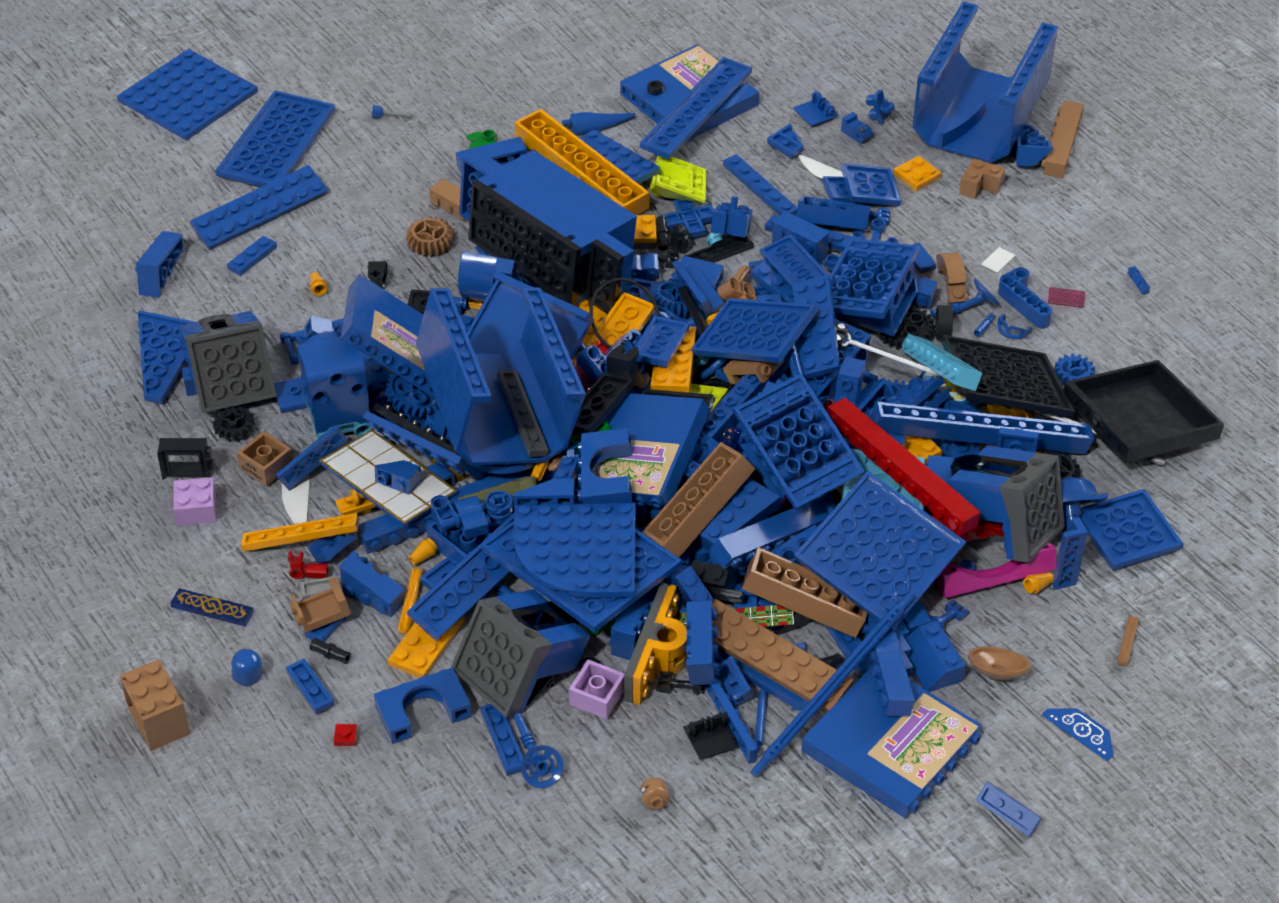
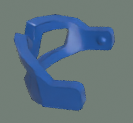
(1024, 332)

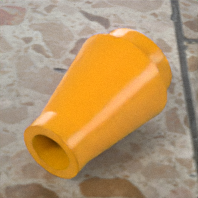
(317, 284)
(423, 551)
(1037, 582)

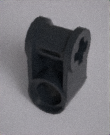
(378, 272)

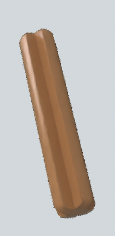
(1127, 641)

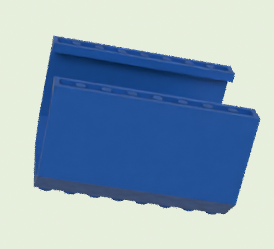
(951, 84)
(472, 395)

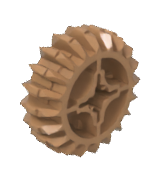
(429, 236)

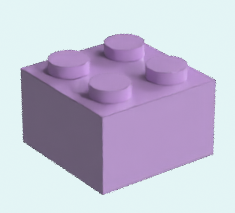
(194, 501)
(596, 689)

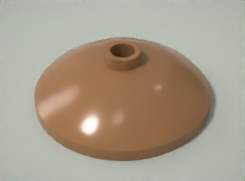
(999, 662)

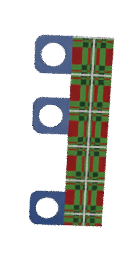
(763, 615)

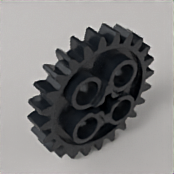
(918, 325)

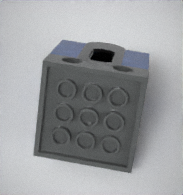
(227, 360)
(1015, 490)
(514, 644)

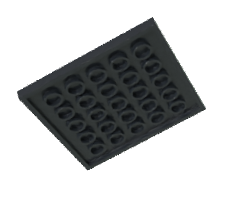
(1011, 377)

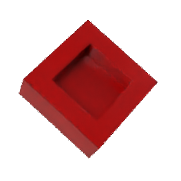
(345, 735)

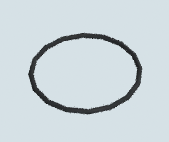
(612, 281)

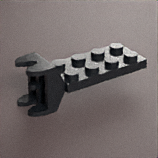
(610, 388)

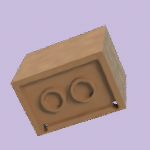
(154, 705)

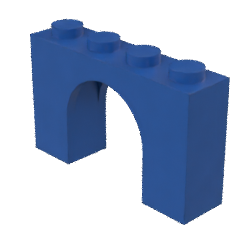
(594, 449)
(440, 686)

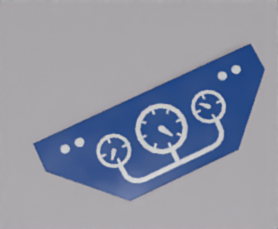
(1082, 729)

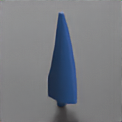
(587, 121)

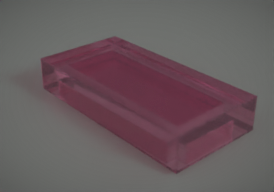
(1066, 297)

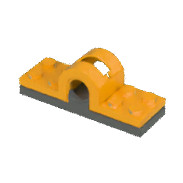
(658, 644)

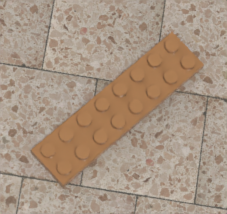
(774, 656)

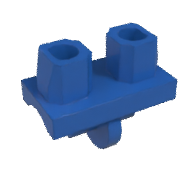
(882, 107)

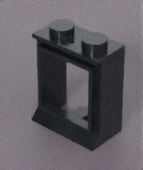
(185, 447)

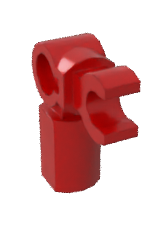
(311, 570)

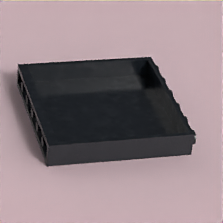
(1143, 411)

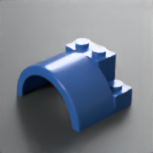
(477, 271)

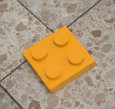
(917, 173)

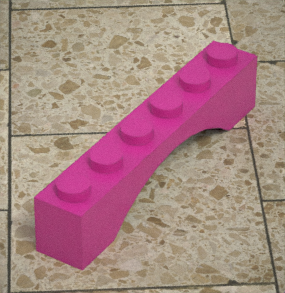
(960, 580)

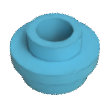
(714, 238)

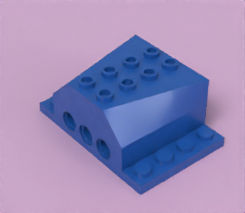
(874, 284)
(795, 443)

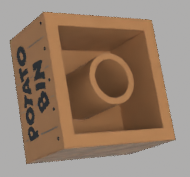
(264, 457)

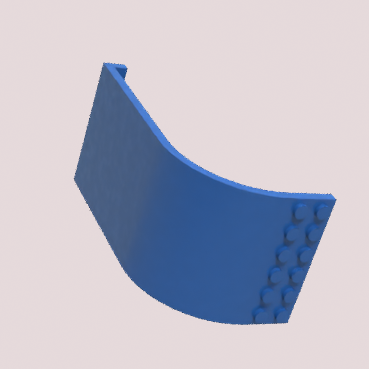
(493, 331)

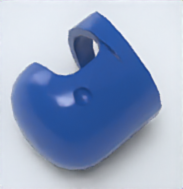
(246, 667)

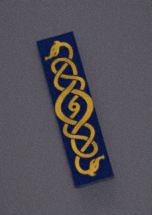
(212, 607)

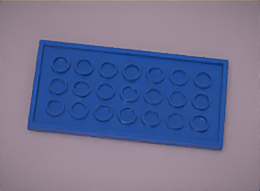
(275, 139)

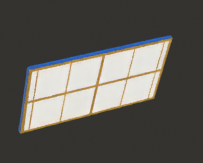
(356, 467)

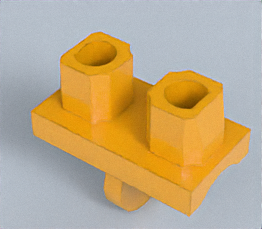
(354, 504)

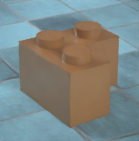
(981, 176)

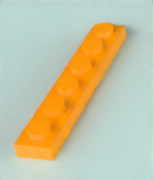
(300, 532)

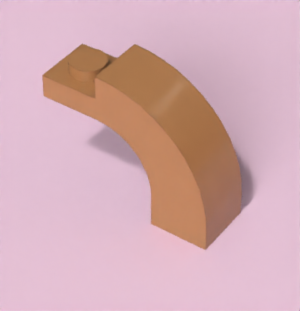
(955, 276)

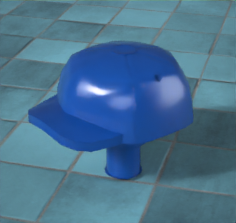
(1077, 492)

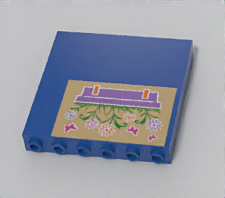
(679, 76)
(385, 331)
(662, 443)
(891, 756)

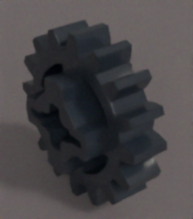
(233, 423)

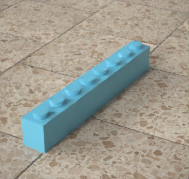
(942, 362)

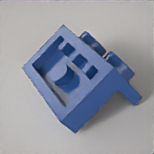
(327, 547)

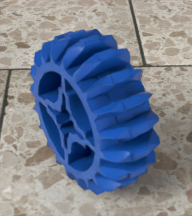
(667, 296)

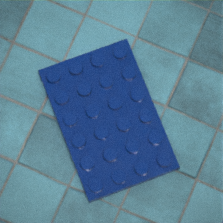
(754, 330)

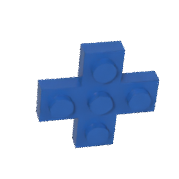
(690, 217)

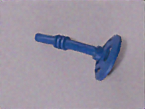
(982, 295)
(538, 761)

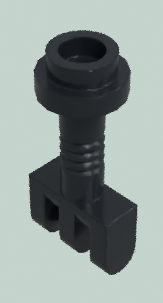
(669, 258)
(667, 681)

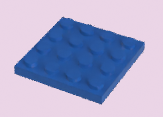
(1129, 529)

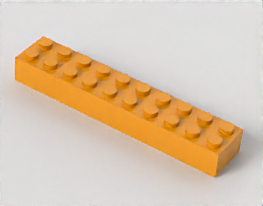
(572, 154)

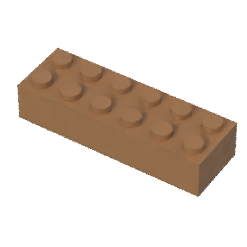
(699, 499)
(801, 592)

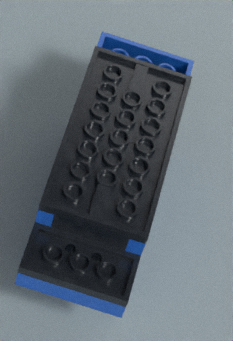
(550, 224)

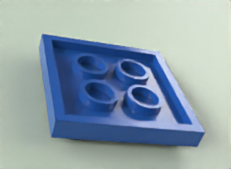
(870, 184)

